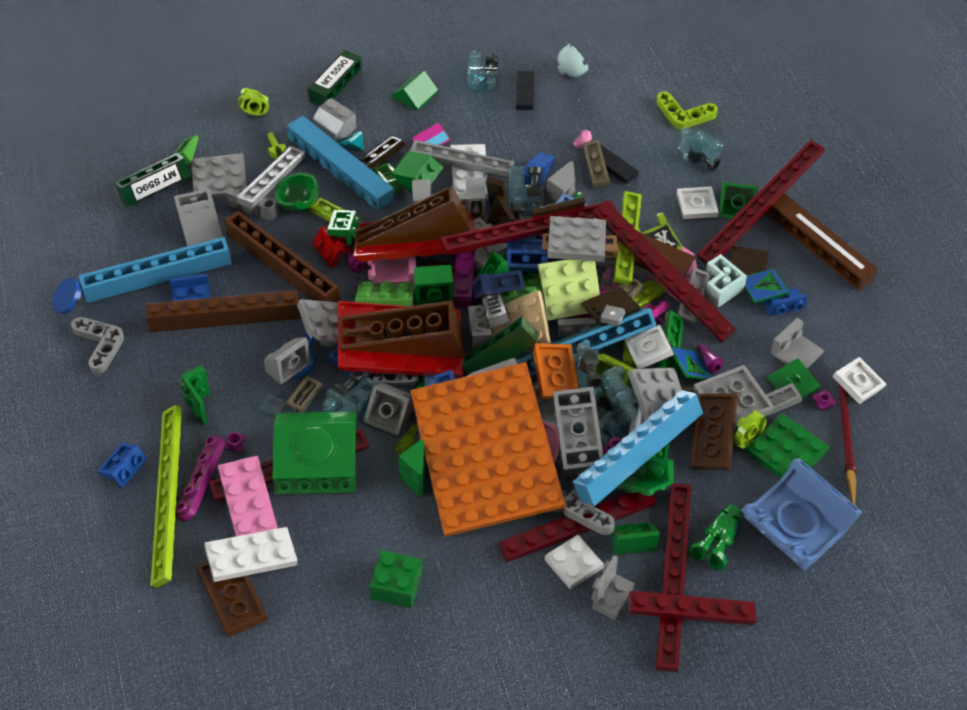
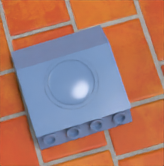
(802, 514)

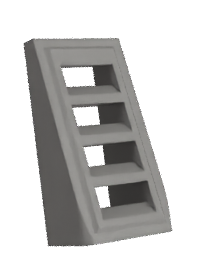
(498, 318)

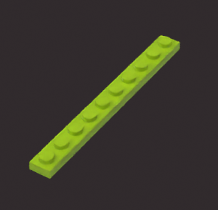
(166, 497)

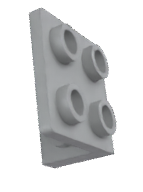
(792, 345)
(610, 590)

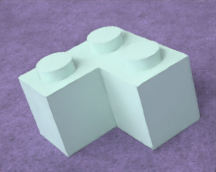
(724, 282)

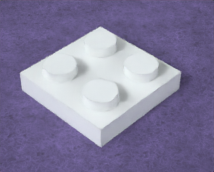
(697, 202)
(649, 347)
(859, 380)
(574, 562)

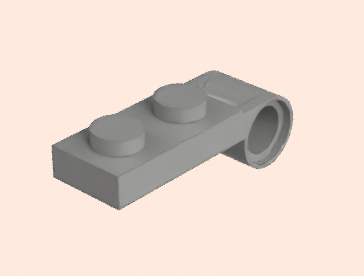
(264, 209)
(568, 327)

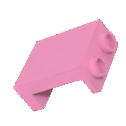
(392, 270)

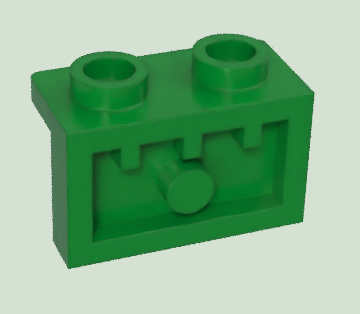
(344, 224)

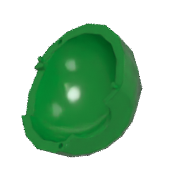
(296, 192)

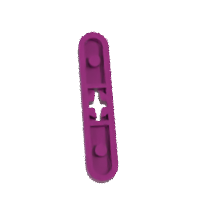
(200, 478)

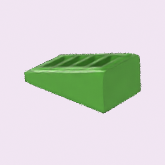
(188, 148)
(388, 169)

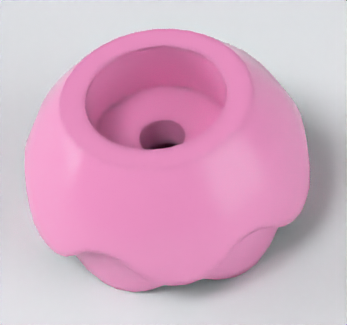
(585, 136)

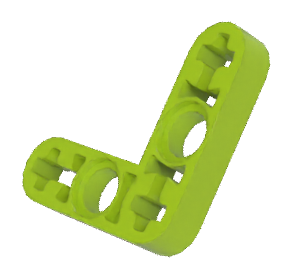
(682, 119)

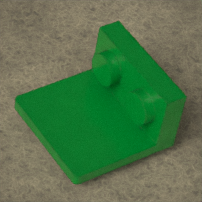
(195, 387)
(650, 477)

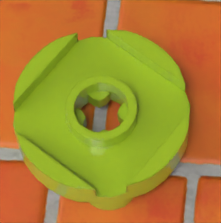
(749, 428)

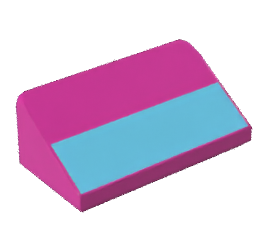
(433, 135)

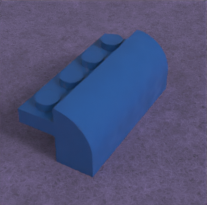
(526, 255)

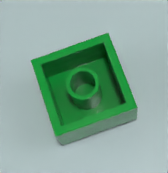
(433, 284)
(396, 579)

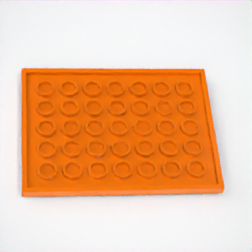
(486, 449)

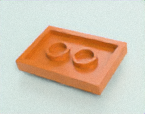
(554, 368)

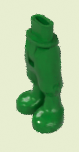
(722, 528)

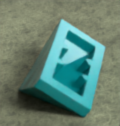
(352, 141)

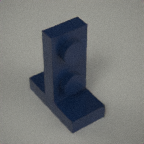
(498, 283)

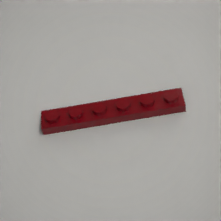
(691, 607)

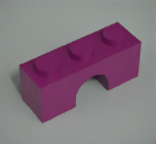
(463, 280)

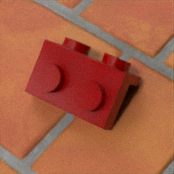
(330, 246)

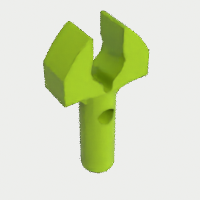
(275, 146)

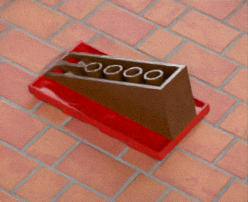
(414, 229)
(400, 338)

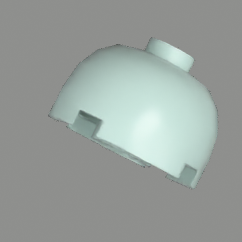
(571, 62)

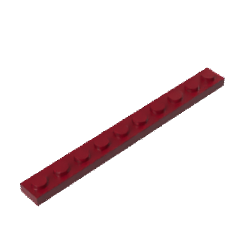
(761, 202)
(510, 231)
(665, 272)
(674, 575)

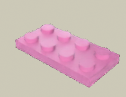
(247, 496)

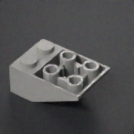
(198, 217)

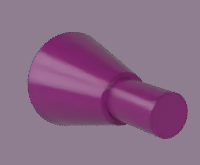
(355, 266)
(712, 361)

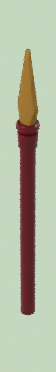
(850, 468)

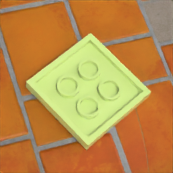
(566, 286)

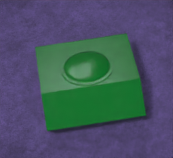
(314, 452)

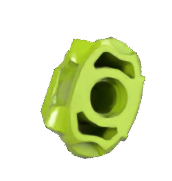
(253, 102)

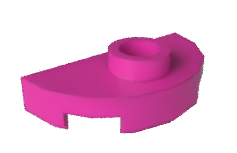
(658, 309)

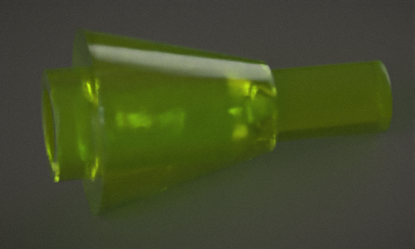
(407, 440)

